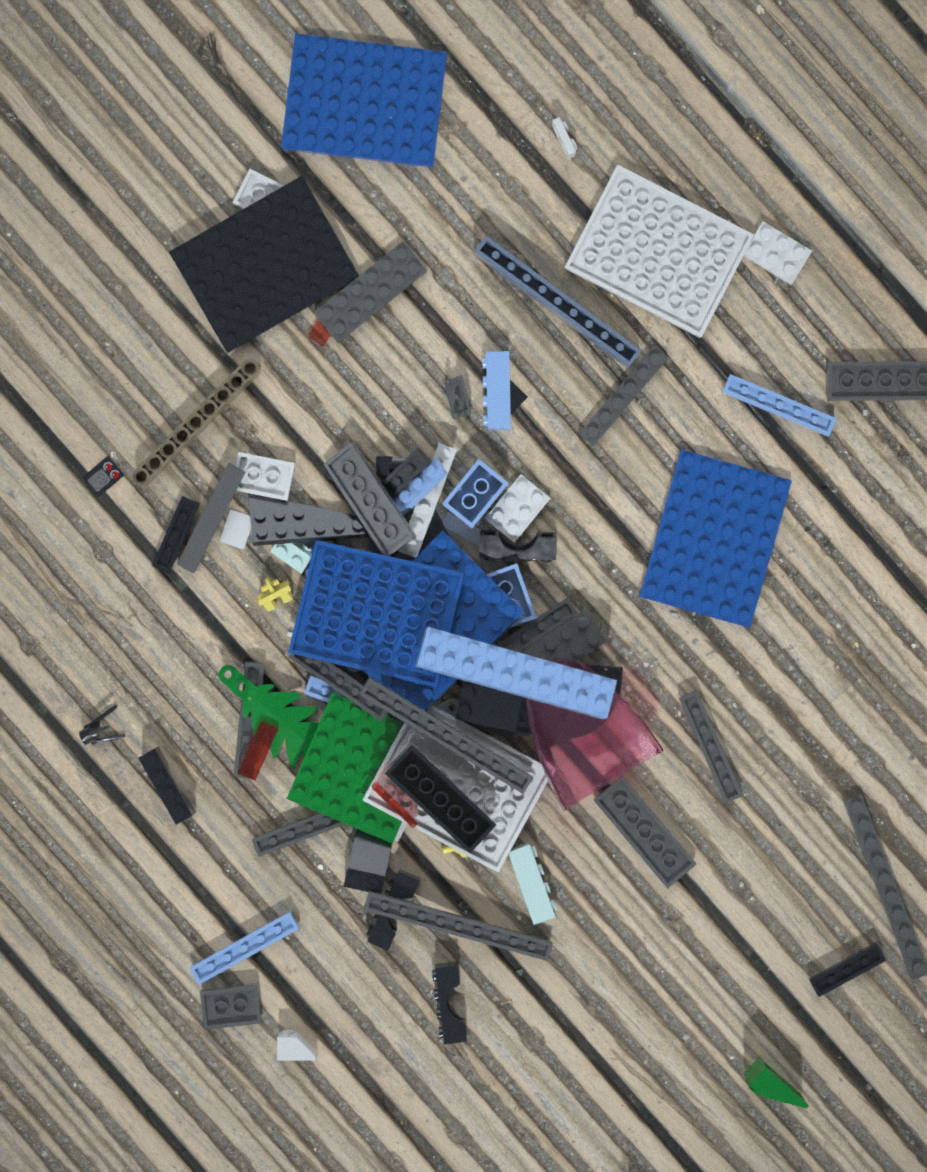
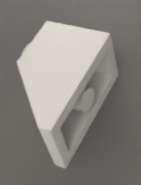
(294, 1047)

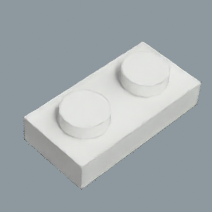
(568, 145)

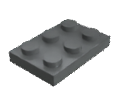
(230, 1006)

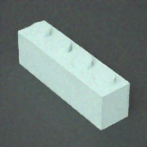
(531, 883)

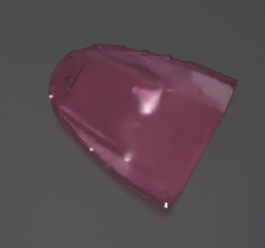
(587, 751)

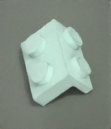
(294, 554)

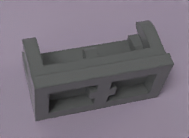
(457, 397)

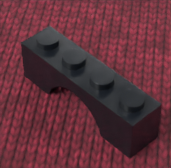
(541, 547)
(169, 792)
(403, 887)
(453, 1026)

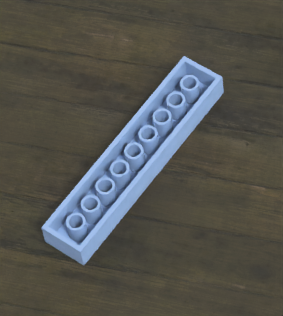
(516, 673)

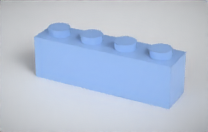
(498, 390)

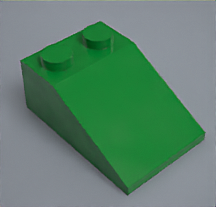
(771, 1085)

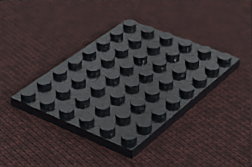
(264, 264)

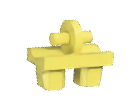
(272, 591)

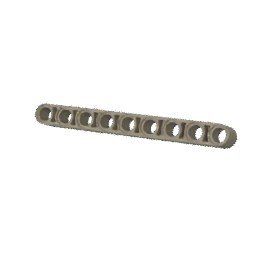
(186, 425)

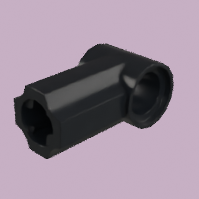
(387, 464)

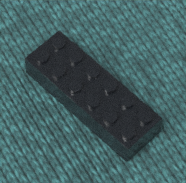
(440, 798)

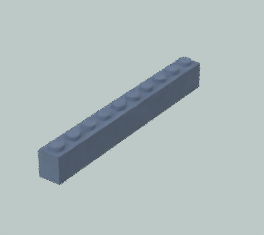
(557, 302)

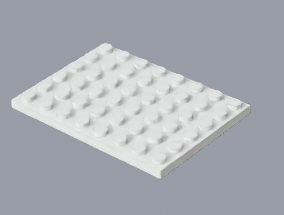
(659, 251)
(498, 800)

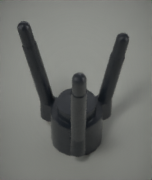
(91, 734)

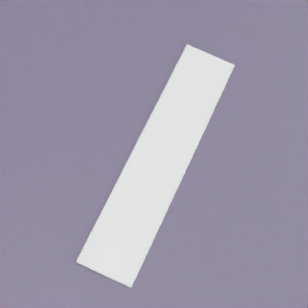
(457, 526)

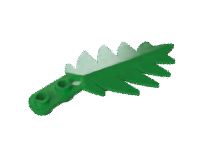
(270, 709)

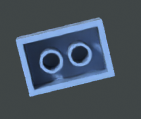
(475, 493)
(512, 583)

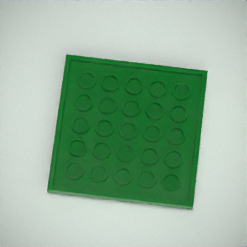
(343, 764)

